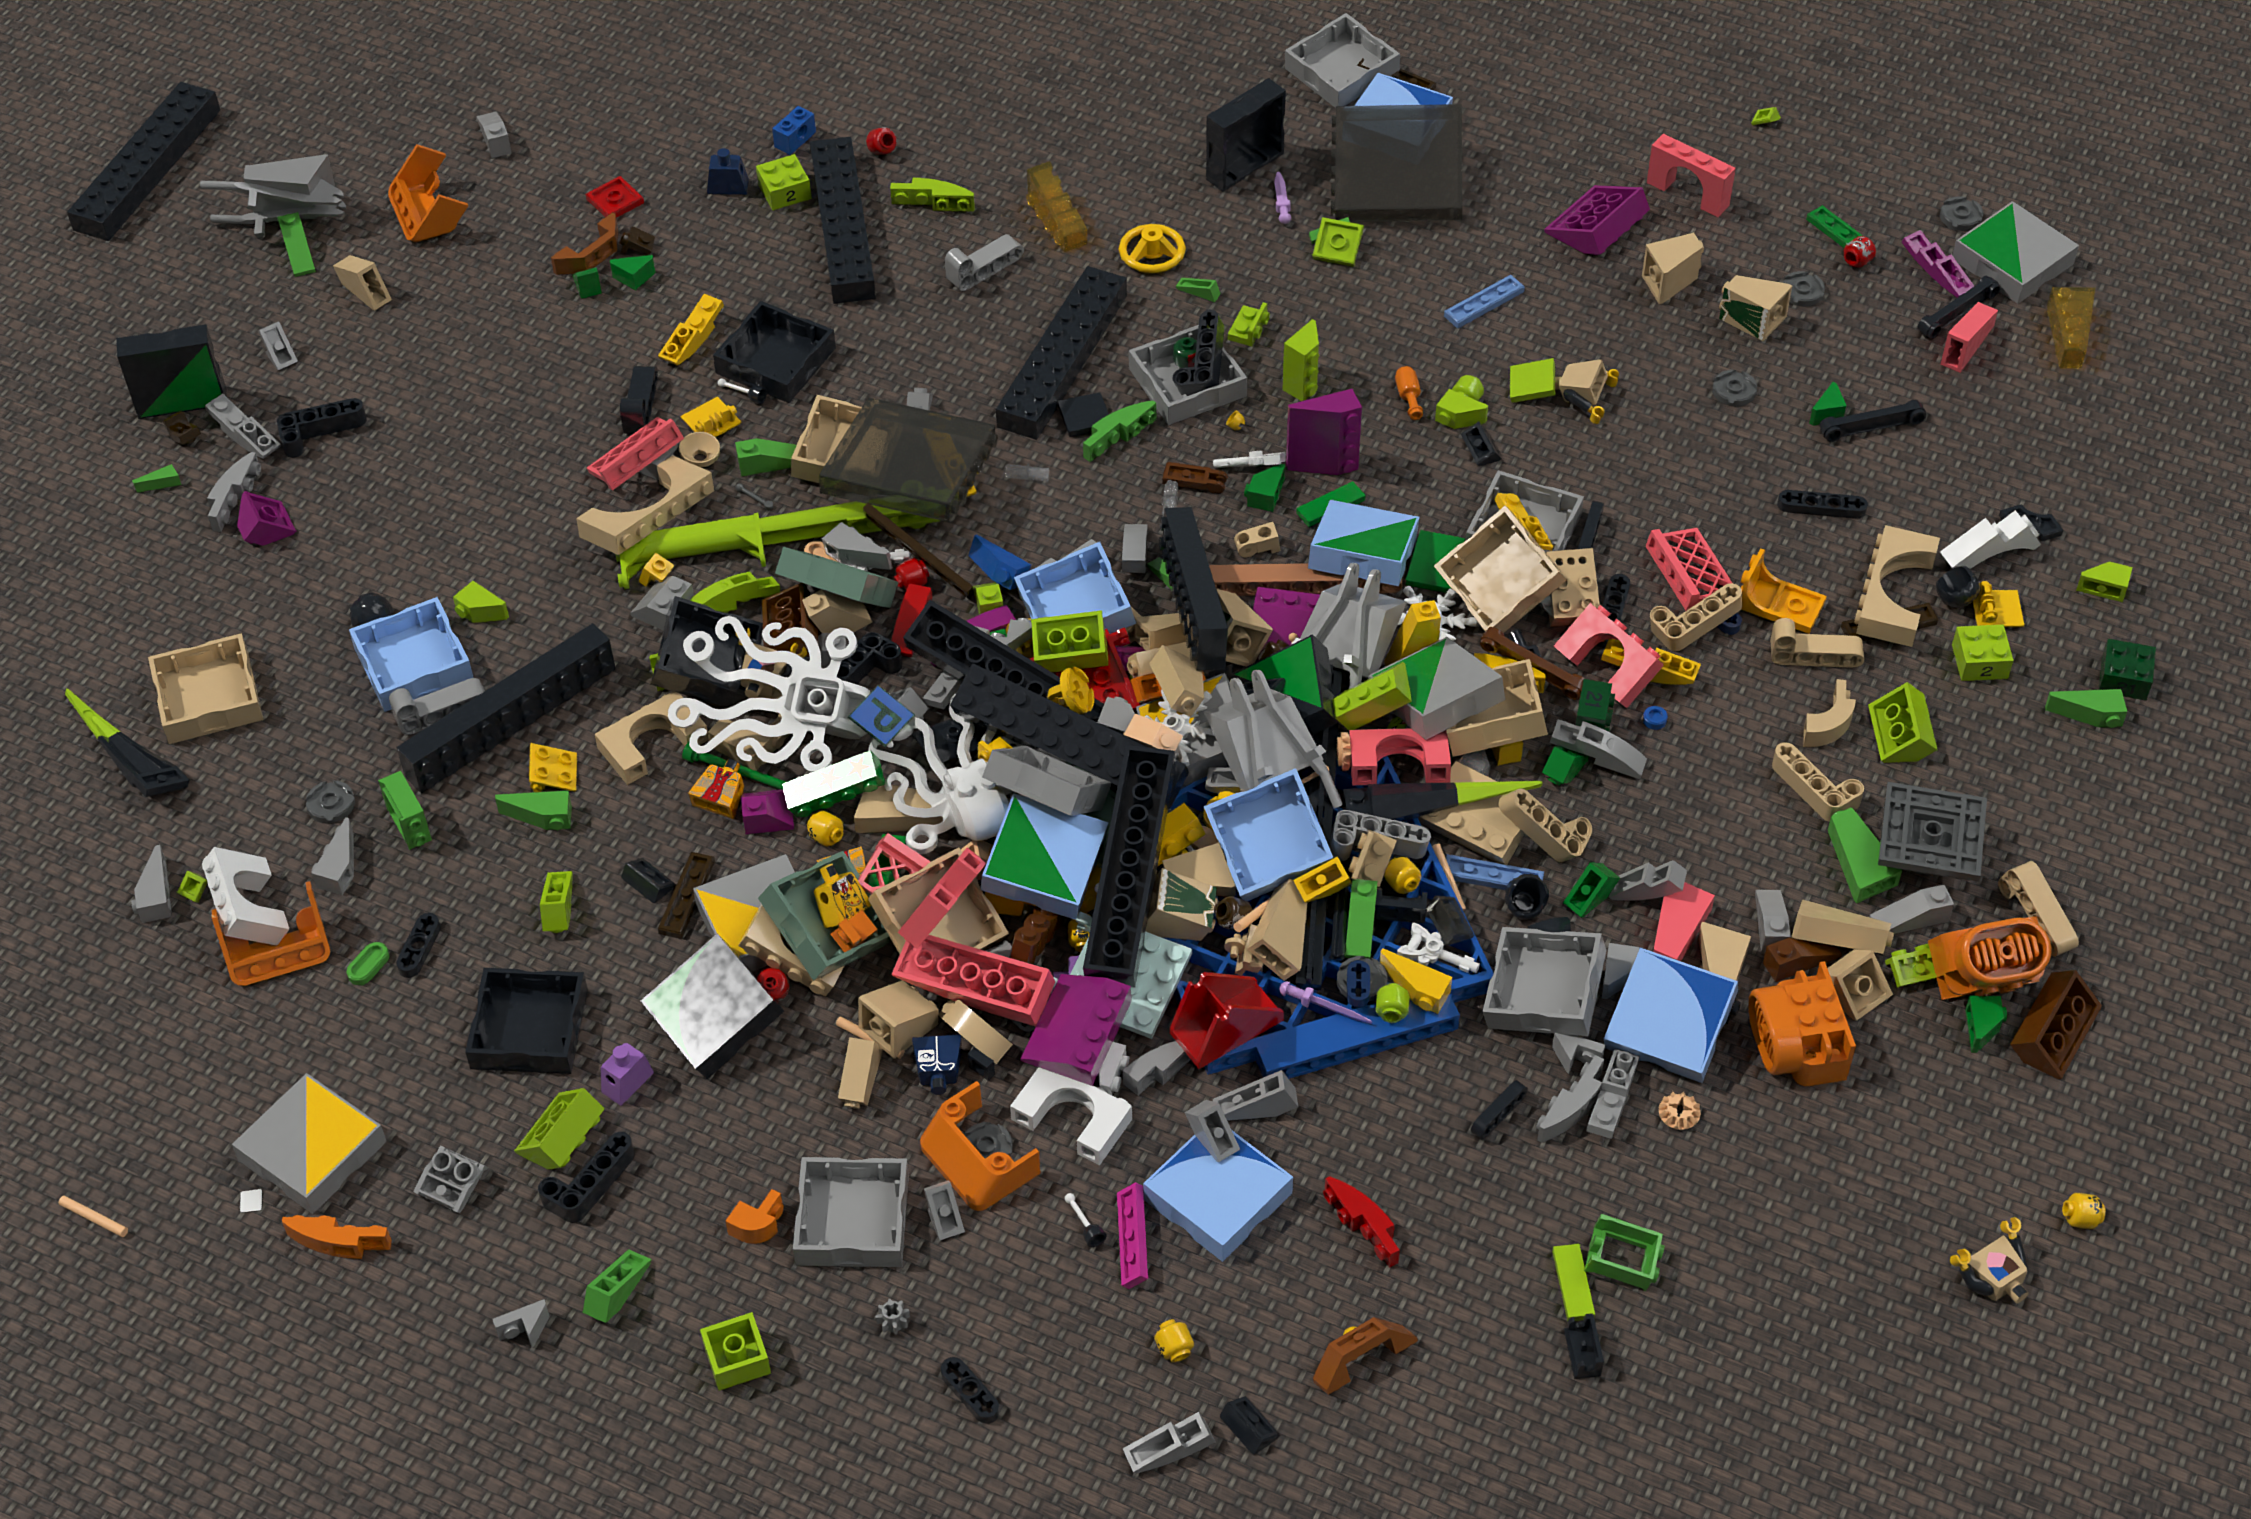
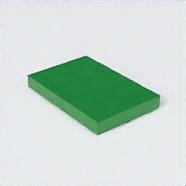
(1428, 551)

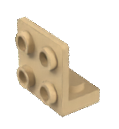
(1373, 857)

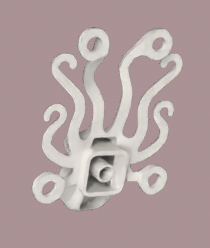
(810, 700)
(966, 798)

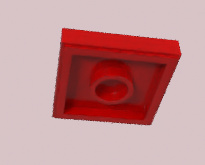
(615, 197)

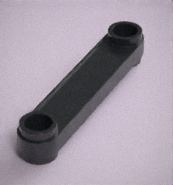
(1932, 325)
(1835, 428)

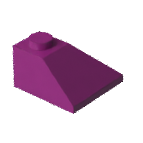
(263, 520)
(766, 812)

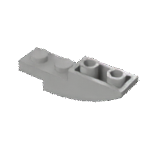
(240, 428)
(230, 487)
(944, 687)
(1598, 743)
(1613, 1094)
(1572, 1104)

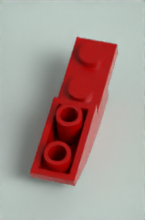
(1361, 1212)

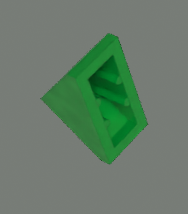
(633, 270)
(587, 283)
(1829, 405)

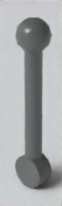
(768, 505)

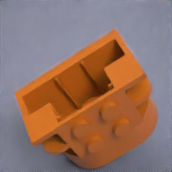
(1990, 957)
(1802, 1029)

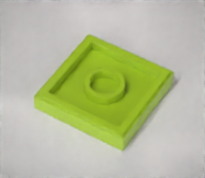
(1338, 241)
(1532, 380)

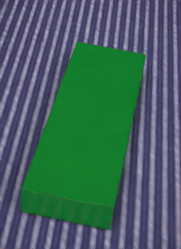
(1832, 226)
(1313, 511)

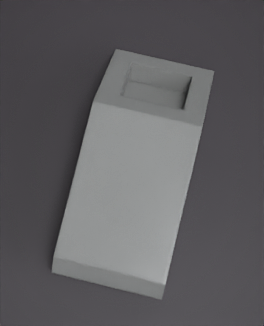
(920, 398)
(1018, 633)

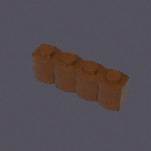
(1036, 932)

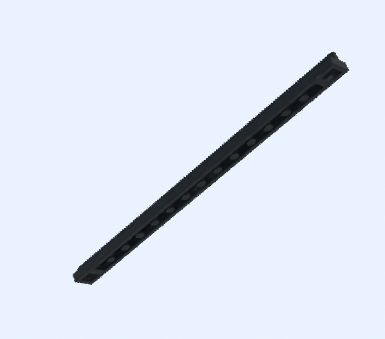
(1316, 910)

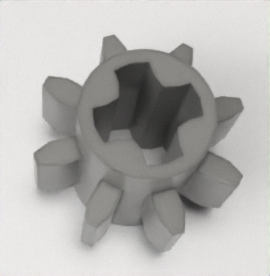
(892, 1316)

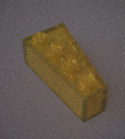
(1055, 208)
(2070, 323)

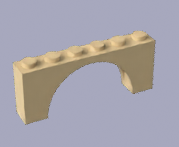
(622, 530)
(1879, 614)

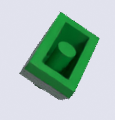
(1265, 488)
(1564, 765)
(1591, 888)
(1984, 1019)

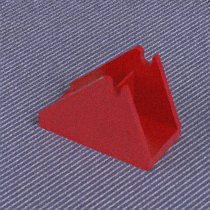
(1221, 1016)

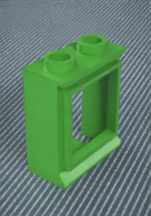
(405, 810)
(1631, 1234)

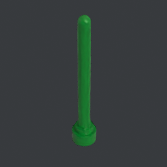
(691, 756)

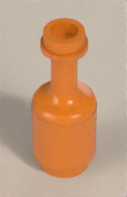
(1409, 390)

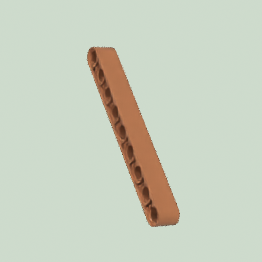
(1292, 577)

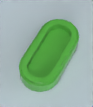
(367, 963)

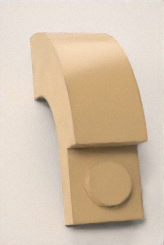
(1830, 725)
(975, 1029)

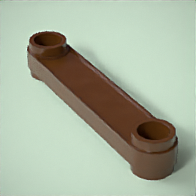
(1496, 642)

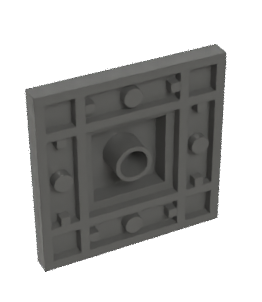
(1932, 831)

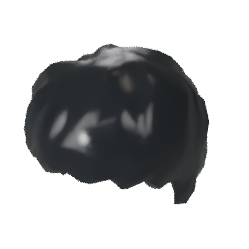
(1958, 587)
(369, 608)
(1526, 896)

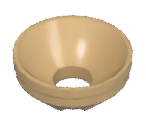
(699, 443)

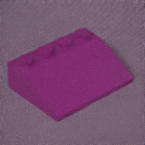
(1599, 218)
(1324, 434)
(1284, 611)
(1078, 1026)

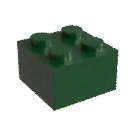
(2127, 668)
(1595, 704)

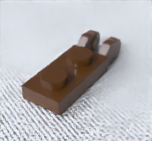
(1195, 477)

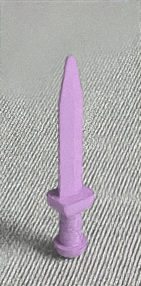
(1283, 205)
(1307, 997)

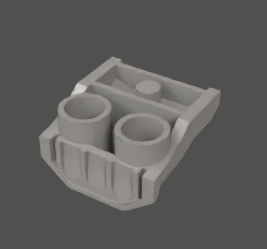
(449, 1179)

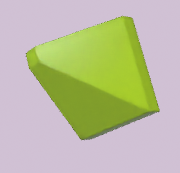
(1765, 116)
(192, 886)

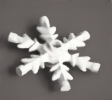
(1442, 606)
(1181, 724)

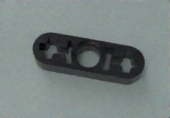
(419, 955)
(1499, 1109)
(969, 1378)

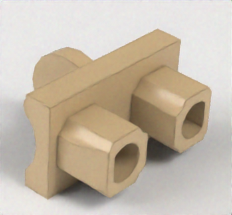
(1238, 947)

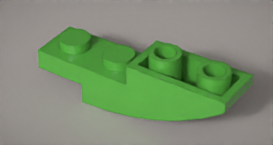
(1119, 424)

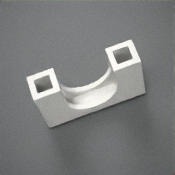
(238, 916)
(1047, 1089)

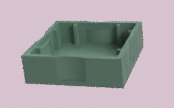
(836, 577)
(797, 917)

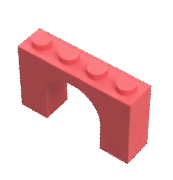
(1713, 174)
(1638, 663)
(1374, 744)
(941, 898)

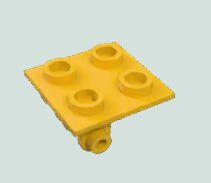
(712, 417)
(1997, 607)
(552, 768)

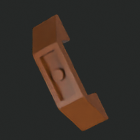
(570, 262)
(1332, 1369)

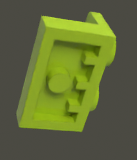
(1249, 325)
(1912, 966)

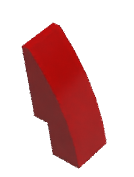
(912, 604)

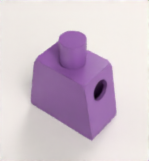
(624, 1073)

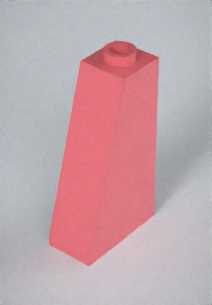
(1967, 336)
(1681, 920)

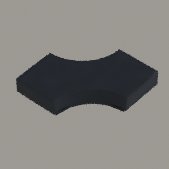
(2044, 524)

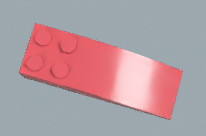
(977, 978)

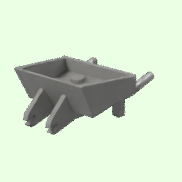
(283, 189)
(1355, 624)
(1265, 736)

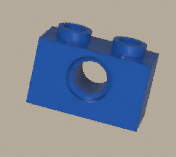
(794, 130)

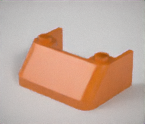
(413, 197)
(264, 961)
(972, 1176)

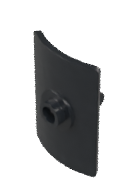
(947, 737)

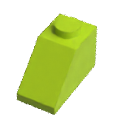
(1460, 411)
(2106, 581)
(988, 597)
(479, 604)

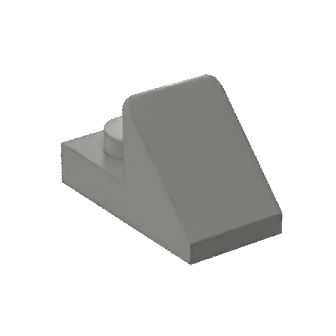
(277, 346)
(1575, 1047)
(943, 1210)
(528, 1318)

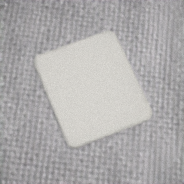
(251, 1200)

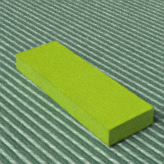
(1573, 1281)

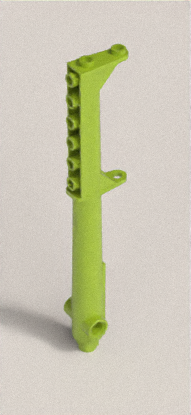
(752, 533)

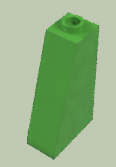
(1858, 856)

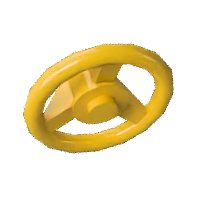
(1152, 246)

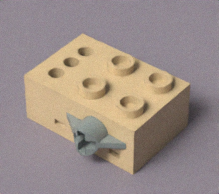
(1577, 591)

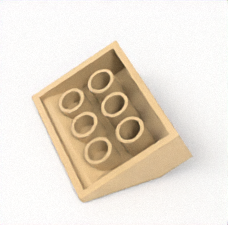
(1478, 823)

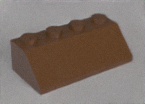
(790, 611)
(2056, 1023)

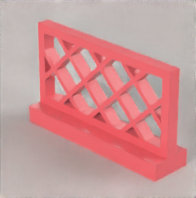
(636, 452)
(1675, 570)
(898, 854)

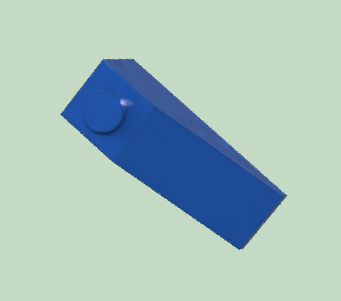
(997, 563)

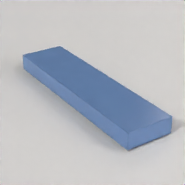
(1484, 301)
(1485, 872)

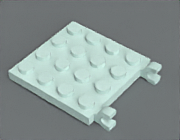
(1157, 978)

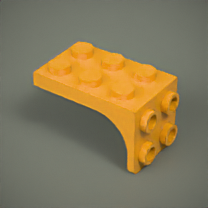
(1778, 599)

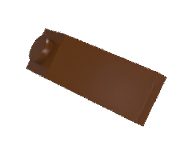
(1793, 954)

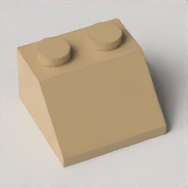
(1859, 983)

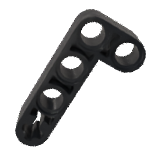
(1207, 358)
(637, 407)
(318, 421)
(871, 652)
(615, 1153)

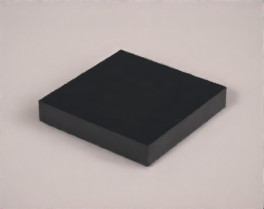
(1082, 413)

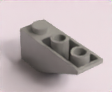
(852, 548)
(336, 865)

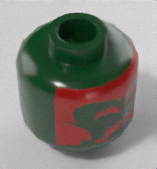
(1184, 352)

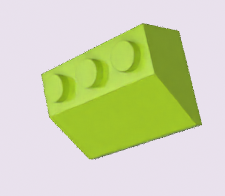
(1301, 362)
(1070, 641)
(1373, 698)
(1902, 725)
(561, 1129)

